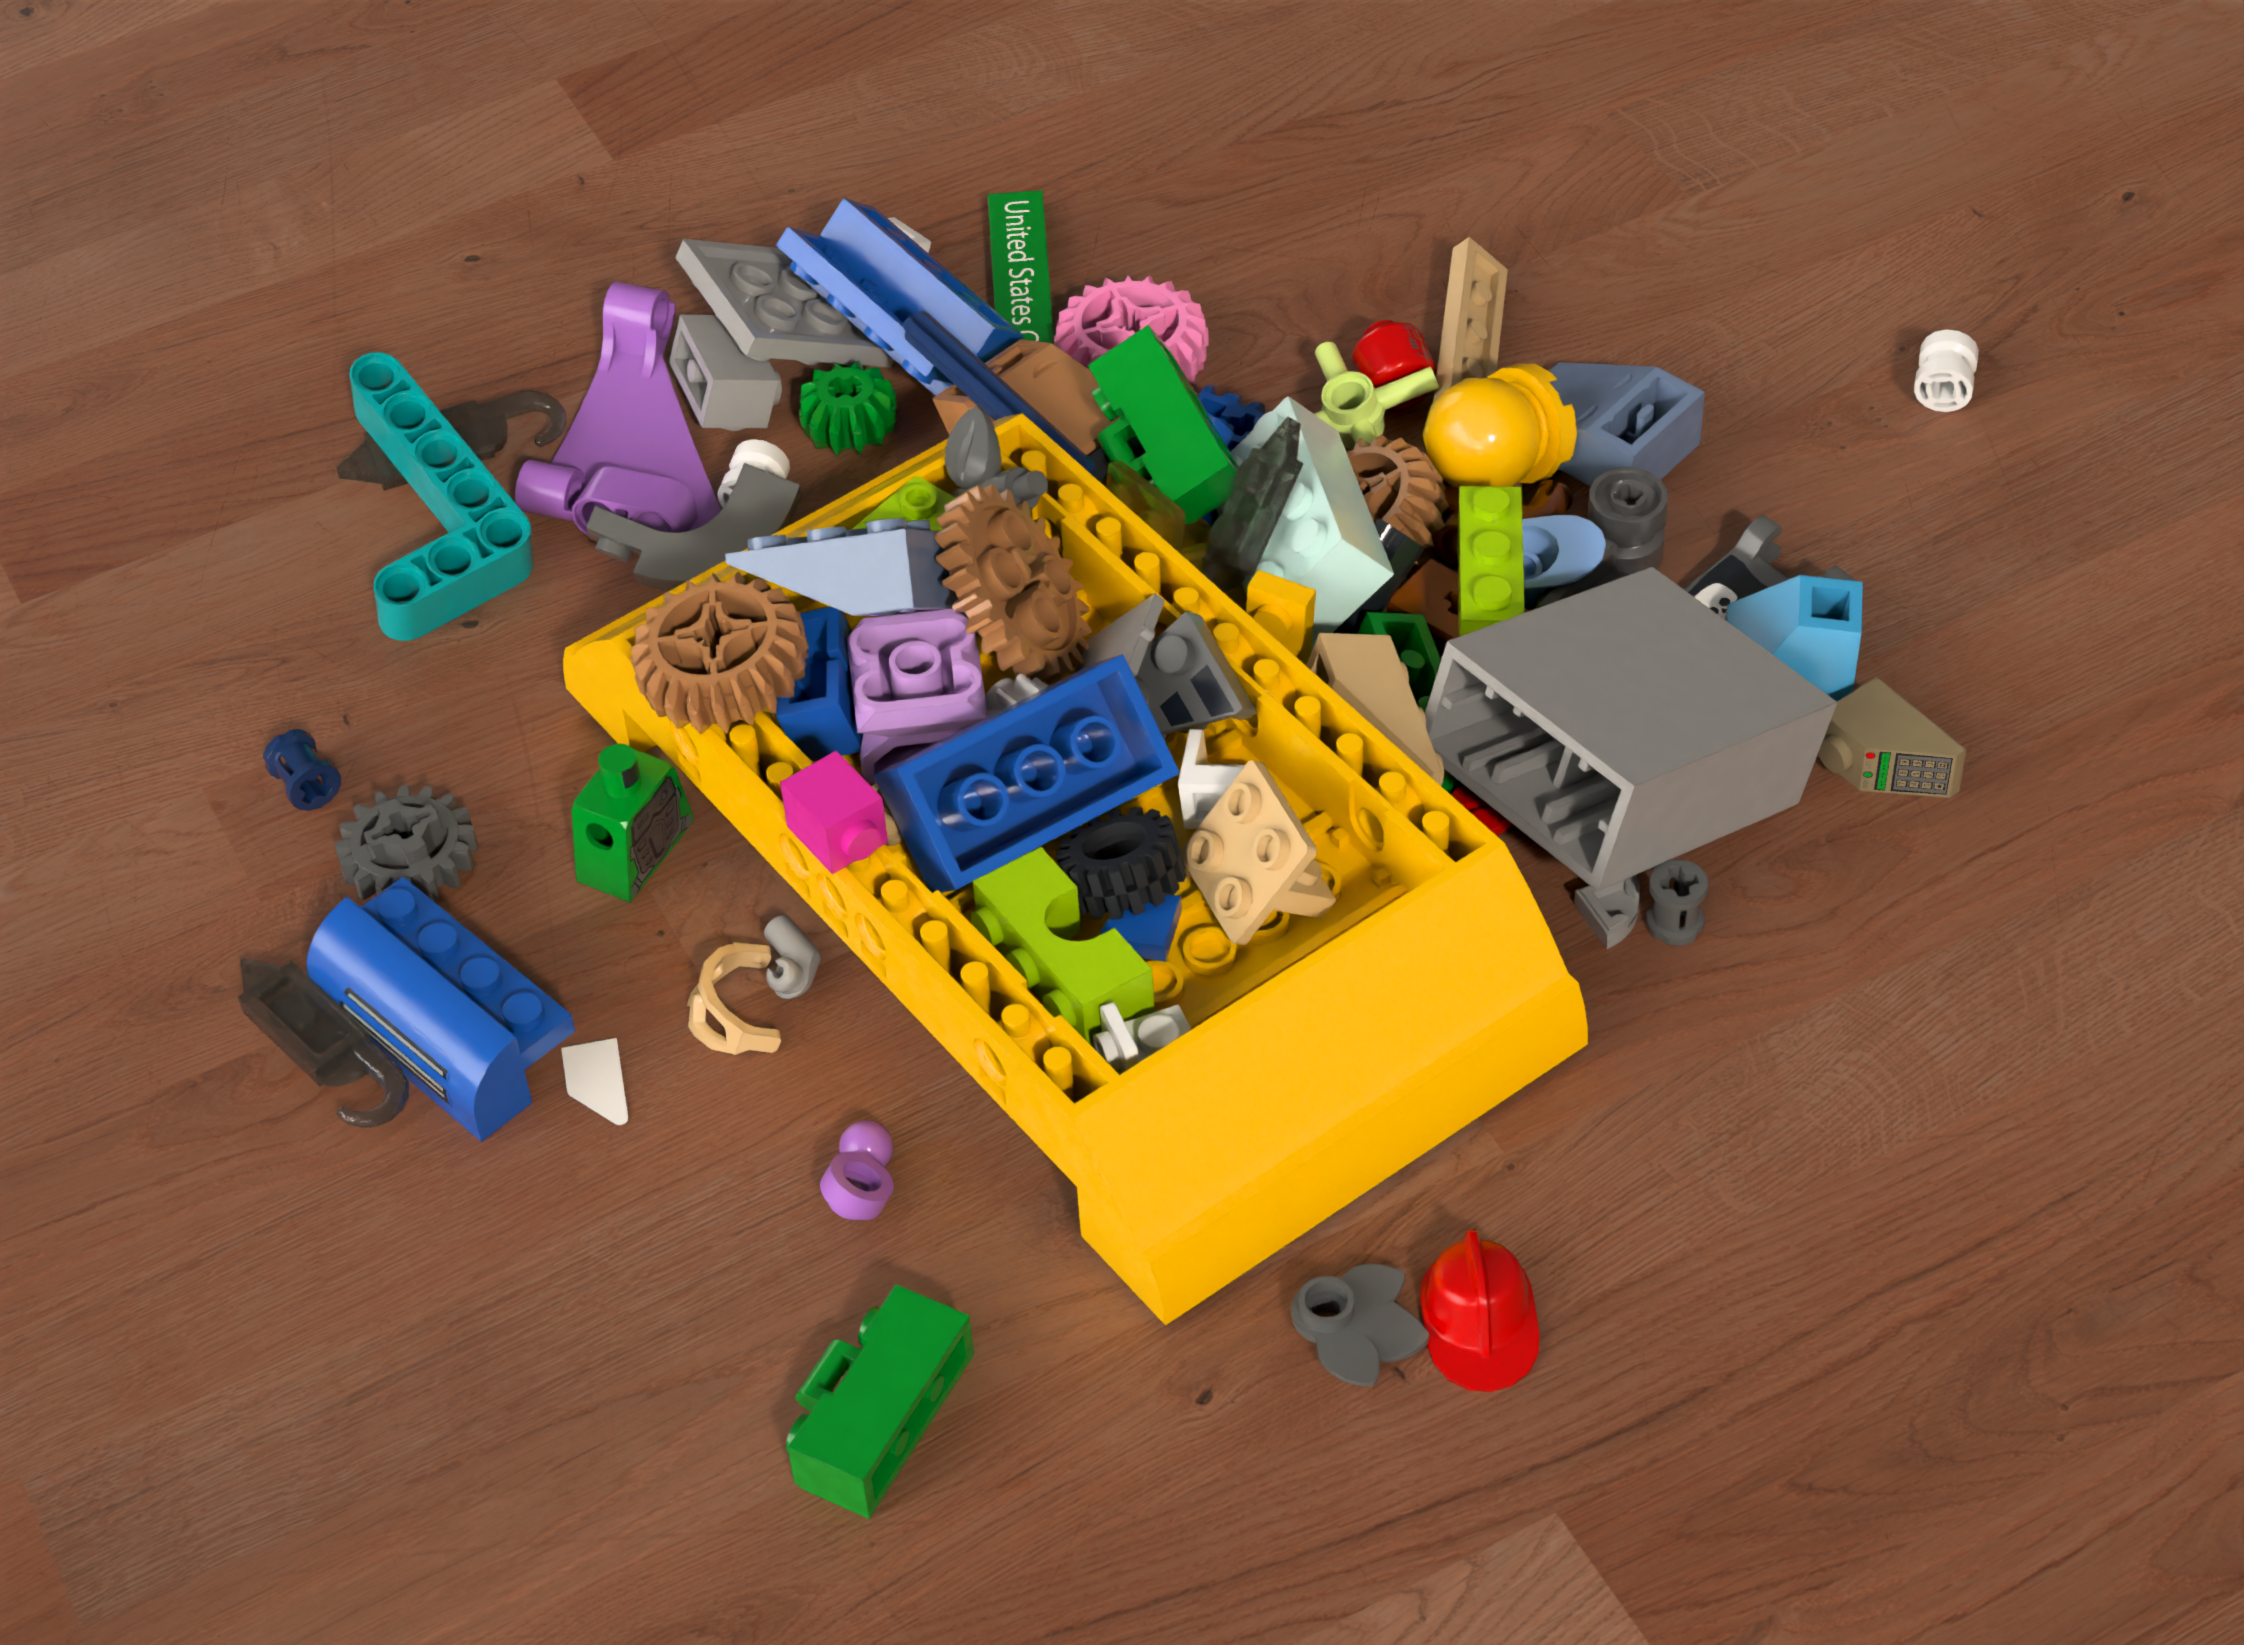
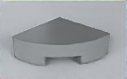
(1610, 910)

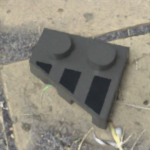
(1190, 679)

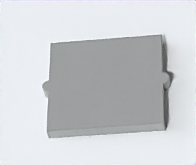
(1125, 636)

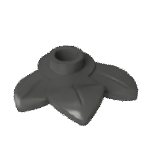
(1366, 1322)

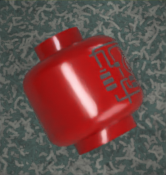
(1390, 353)

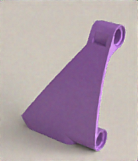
(630, 435)

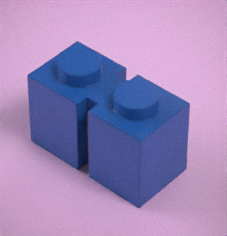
(822, 708)

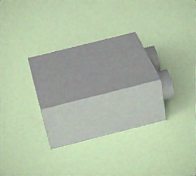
(1625, 725)

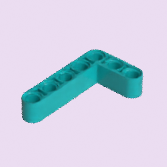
(487, 531)

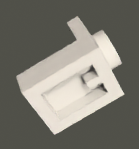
(1133, 1041)

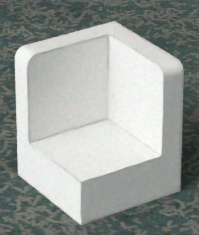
(1201, 782)

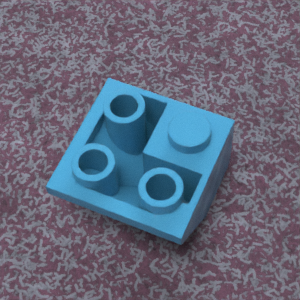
(1808, 626)

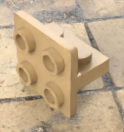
(1255, 857)

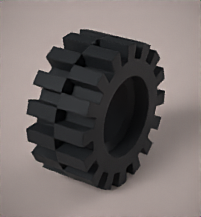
(1122, 862)

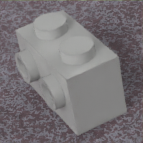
(719, 379)

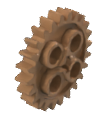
(1012, 584)

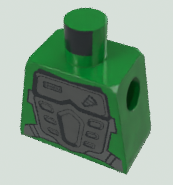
(627, 821)

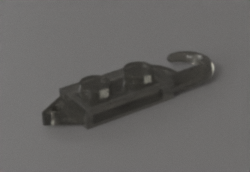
(479, 425)
(1253, 508)
(320, 1037)

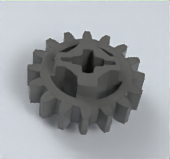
(407, 839)

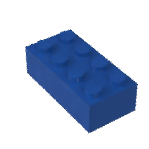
(1026, 774)

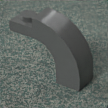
(756, 508)

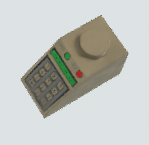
(1890, 746)

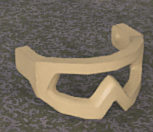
(739, 1035)

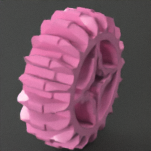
(1120, 309)

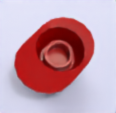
(1480, 1315)

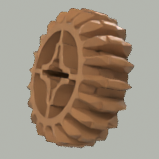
(1400, 487)
(719, 653)

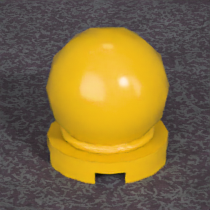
(1500, 429)

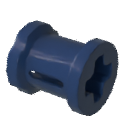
(302, 770)

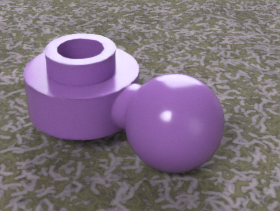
(856, 1178)

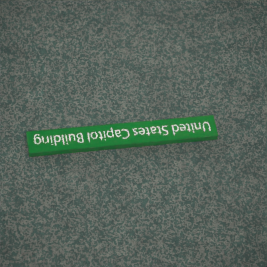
(1021, 263)

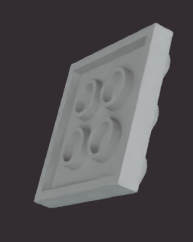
(773, 308)

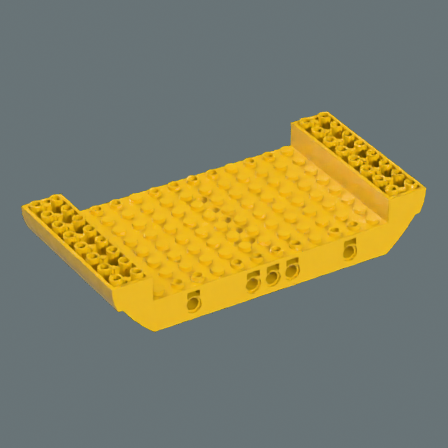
(1310, 1049)

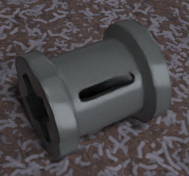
(1684, 900)

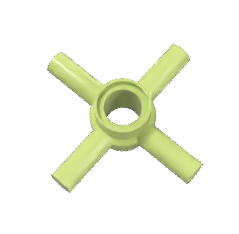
(1354, 404)

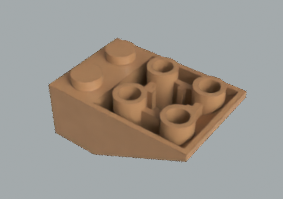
(1049, 383)

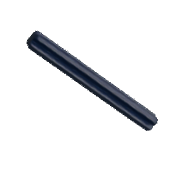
(979, 380)

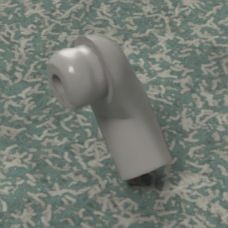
(797, 961)

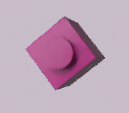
(834, 812)

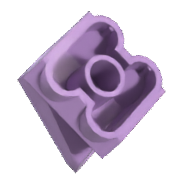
(912, 684)

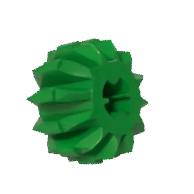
(847, 408)

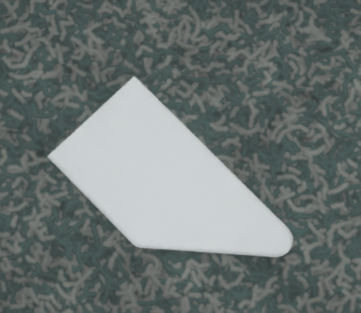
(596, 1078)

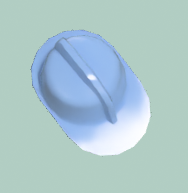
(1558, 552)

